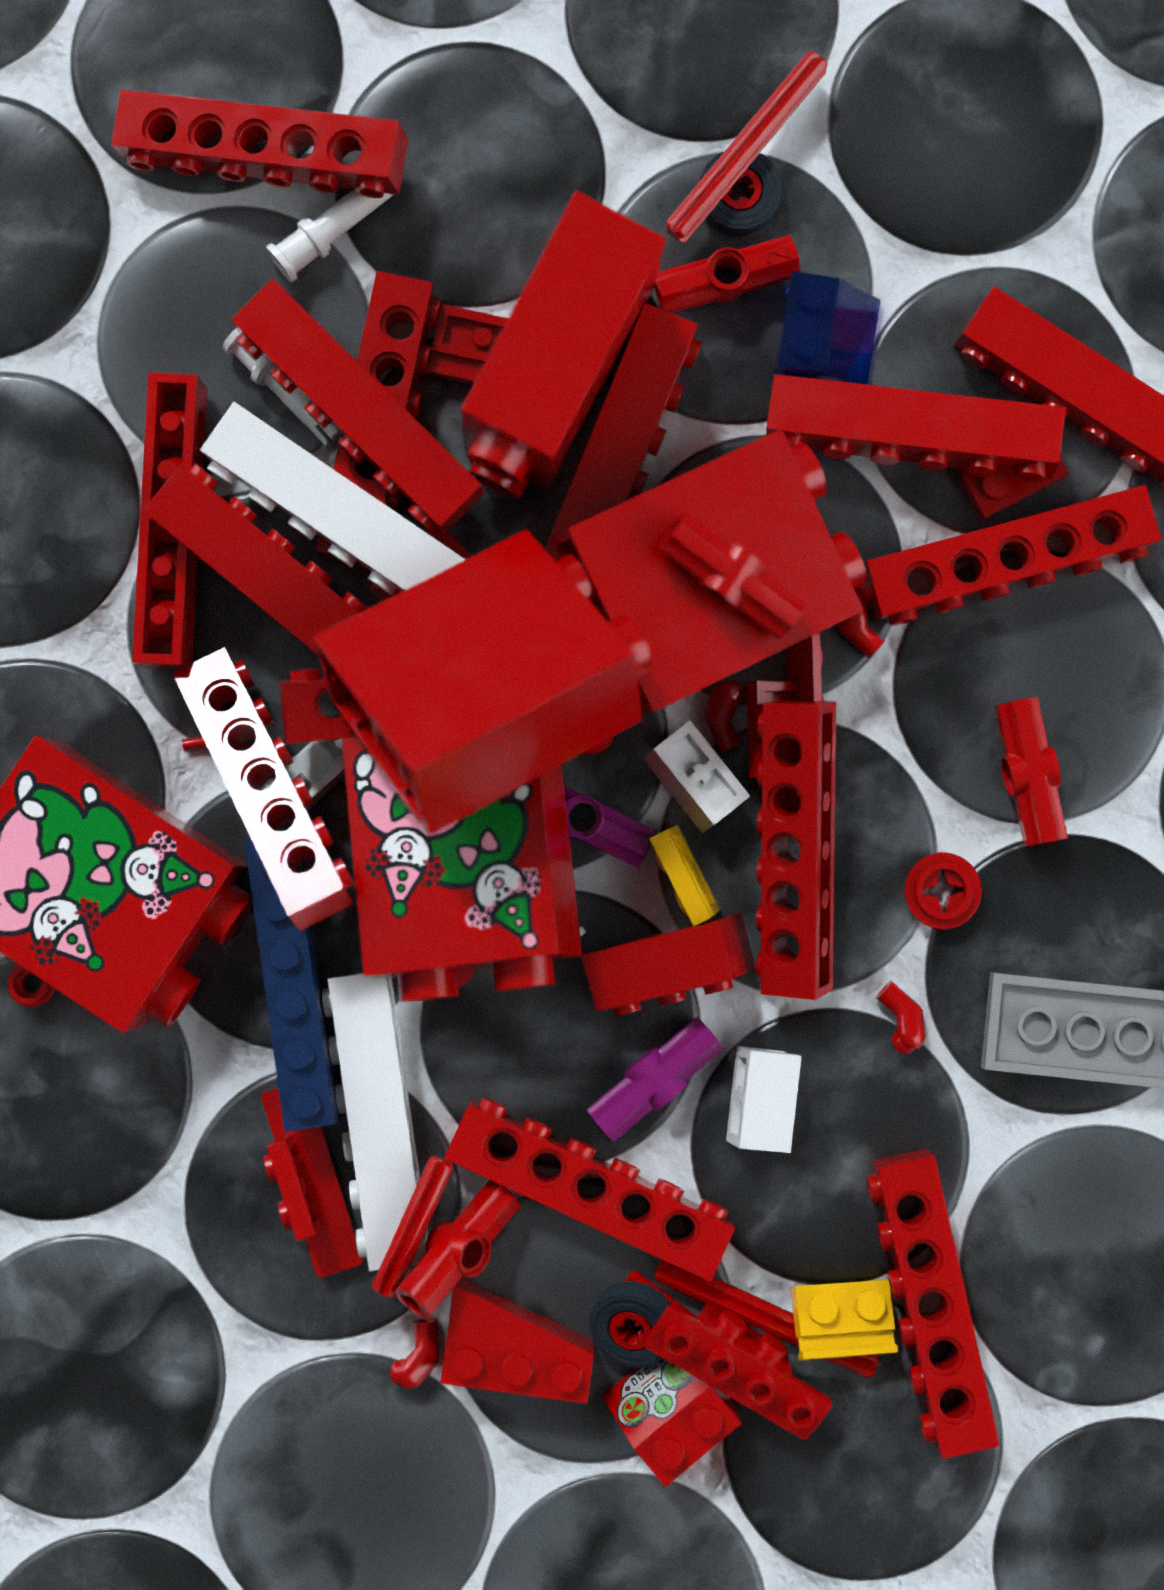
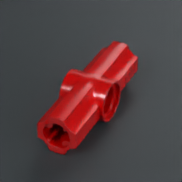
(755, 265)
(732, 576)
(1031, 771)
(457, 1249)

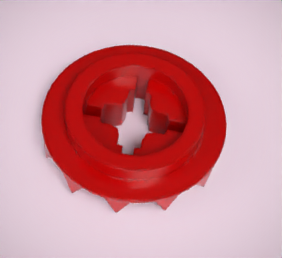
(956, 872)

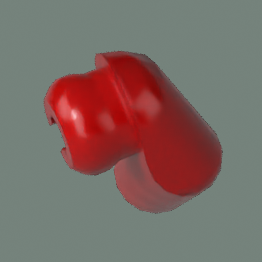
(856, 627)
(720, 711)
(909, 1016)
(422, 1360)

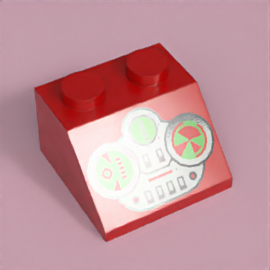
(670, 1417)

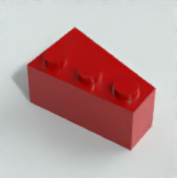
(669, 965)
(513, 1349)

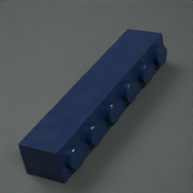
(293, 1006)

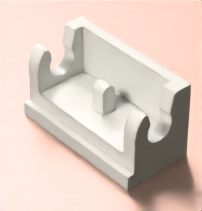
(320, 768)
(696, 777)
(763, 1099)

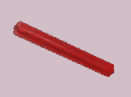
(746, 147)
(751, 1309)

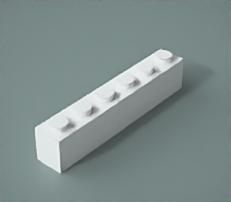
(323, 503)
(376, 1108)

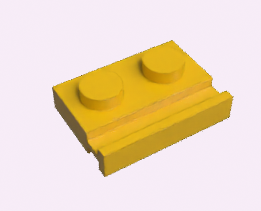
(685, 875)
(843, 1320)

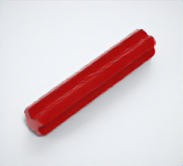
(412, 1226)

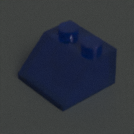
(826, 330)

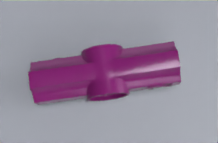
(612, 831)
(655, 1079)

